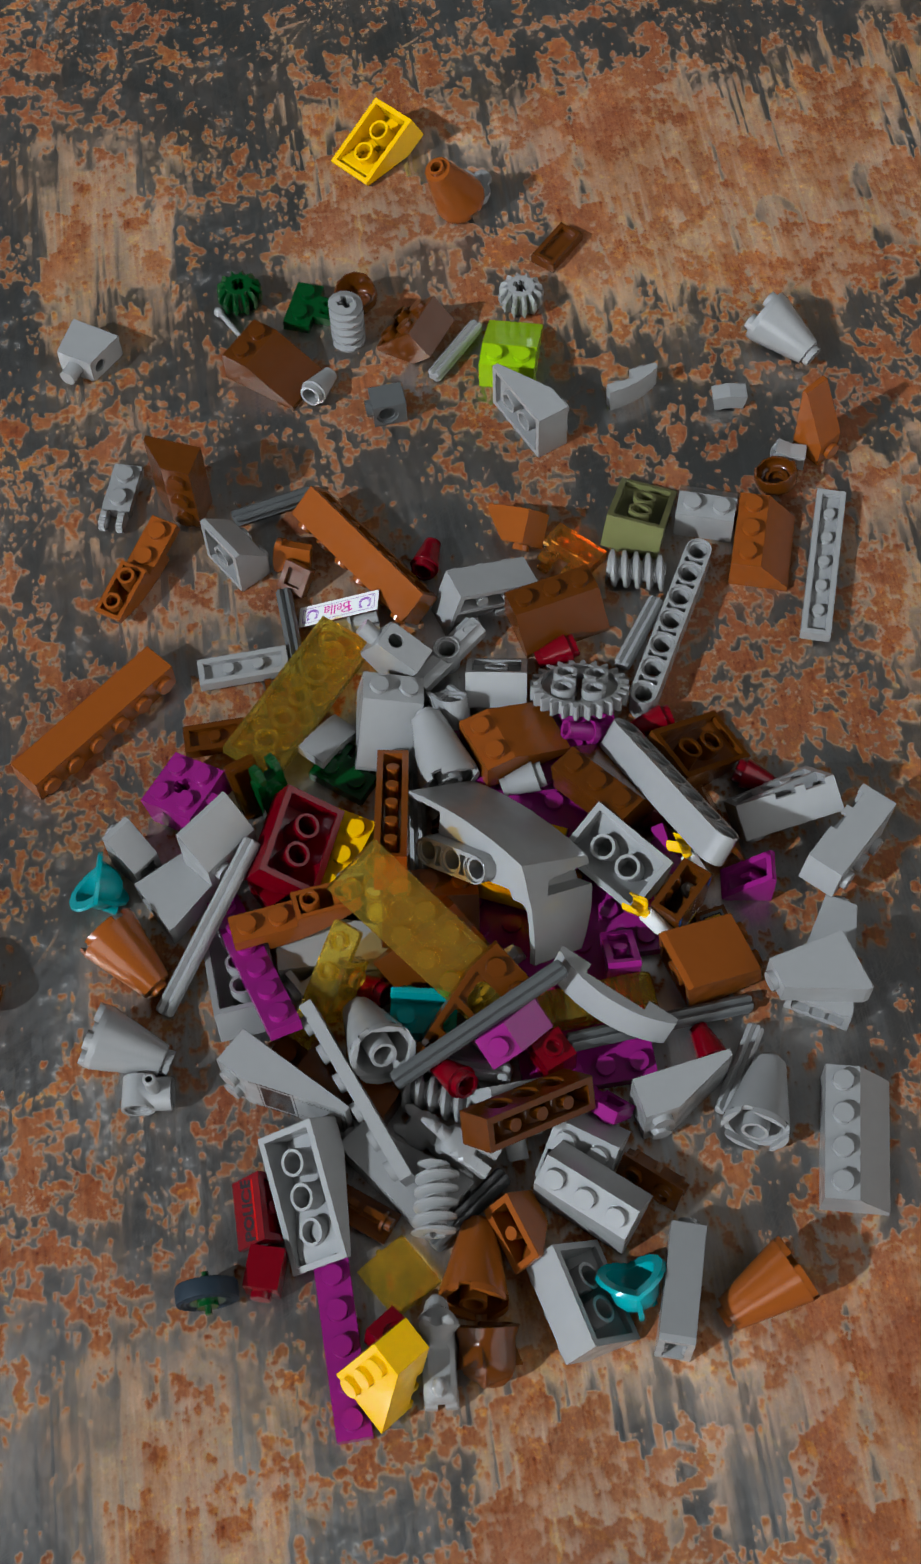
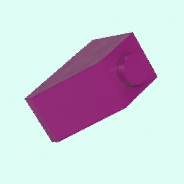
(514, 1034)

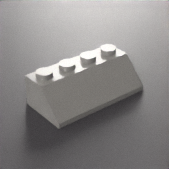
(854, 1141)

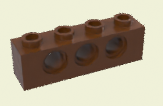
(527, 1110)

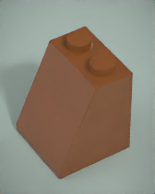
(709, 959)

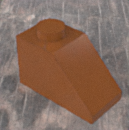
(519, 526)
(519, 1227)

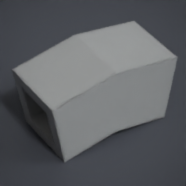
(729, 395)
(790, 451)

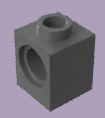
(386, 404)

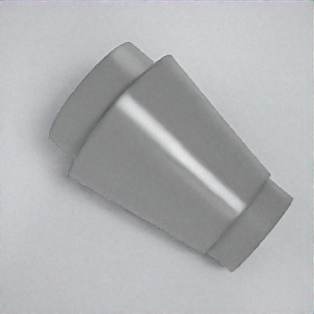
(318, 386)
(523, 780)

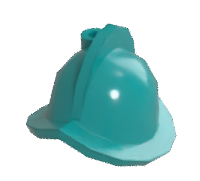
(100, 890)
(633, 1284)

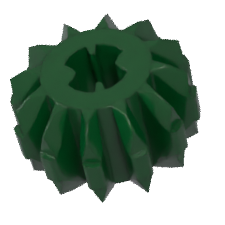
(239, 293)

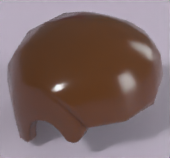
(360, 285)
(776, 475)

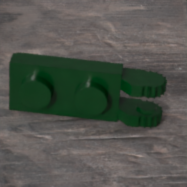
(267, 783)

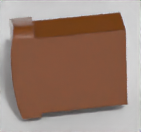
(288, 549)

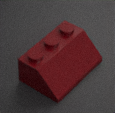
(295, 842)

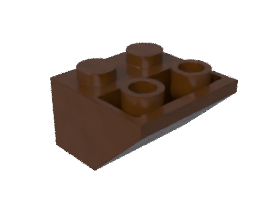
(416, 330)

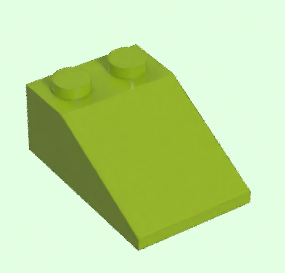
(510, 345)

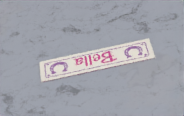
(339, 608)

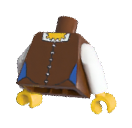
(680, 895)

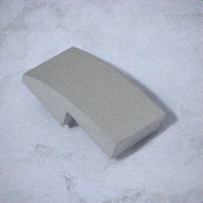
(626, 391)
(327, 740)

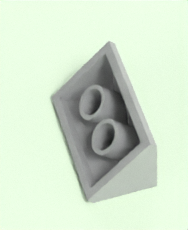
(619, 856)

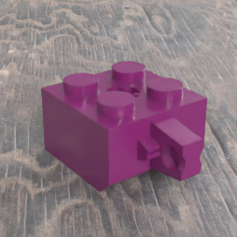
(183, 791)

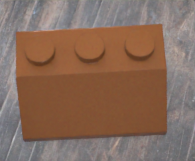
(761, 543)

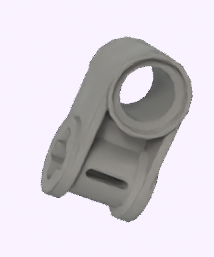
(451, 702)

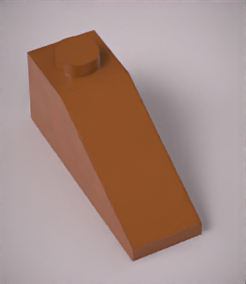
(817, 422)

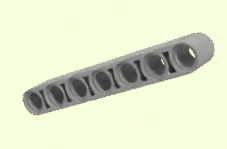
(670, 638)
(669, 792)

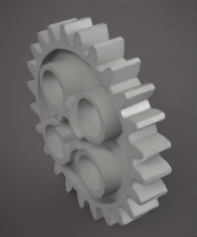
(600, 693)

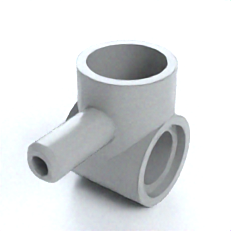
(147, 1093)

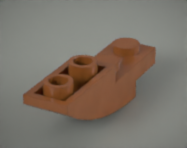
(140, 572)
(288, 921)

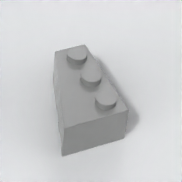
(478, 590)

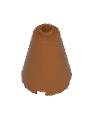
(453, 191)
(127, 954)
(475, 1273)
(766, 1288)

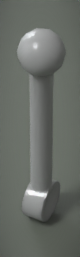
(219, 312)

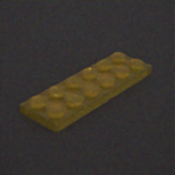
(299, 695)
(412, 921)

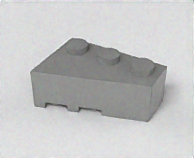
(784, 803)
(849, 842)

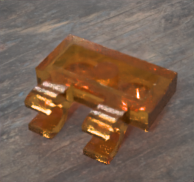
(571, 548)

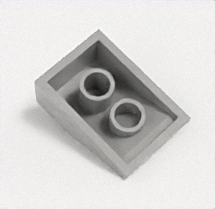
(531, 409)
(385, 716)
(672, 1094)

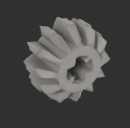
(520, 295)

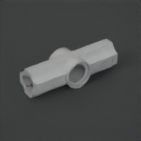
(458, 645)

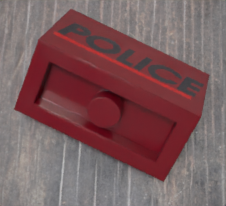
(255, 1212)

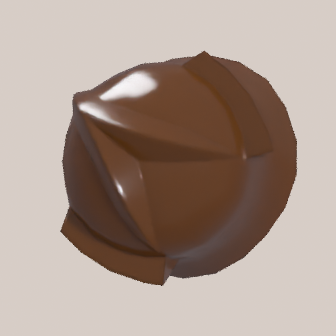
(488, 1352)

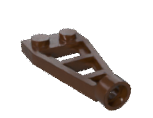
(491, 966)

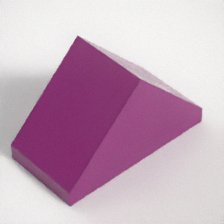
(750, 879)

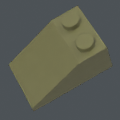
(638, 518)

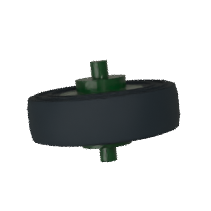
(206, 1293)

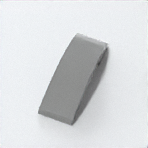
(610, 1006)

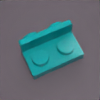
(417, 1008)

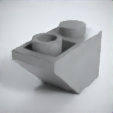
(130, 851)

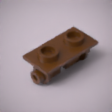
(665, 1186)
(370, 1215)

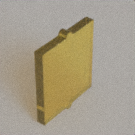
(399, 1276)

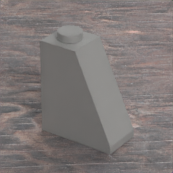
(819, 972)

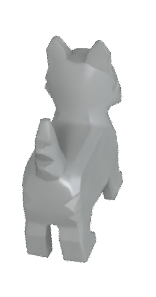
(444, 1142)
(440, 1369)

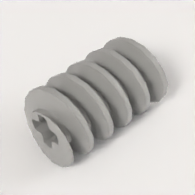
(347, 321)
(636, 570)
(435, 1097)
(433, 1199)

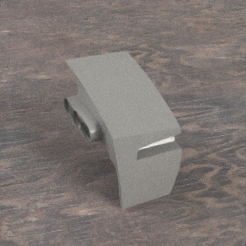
(505, 843)

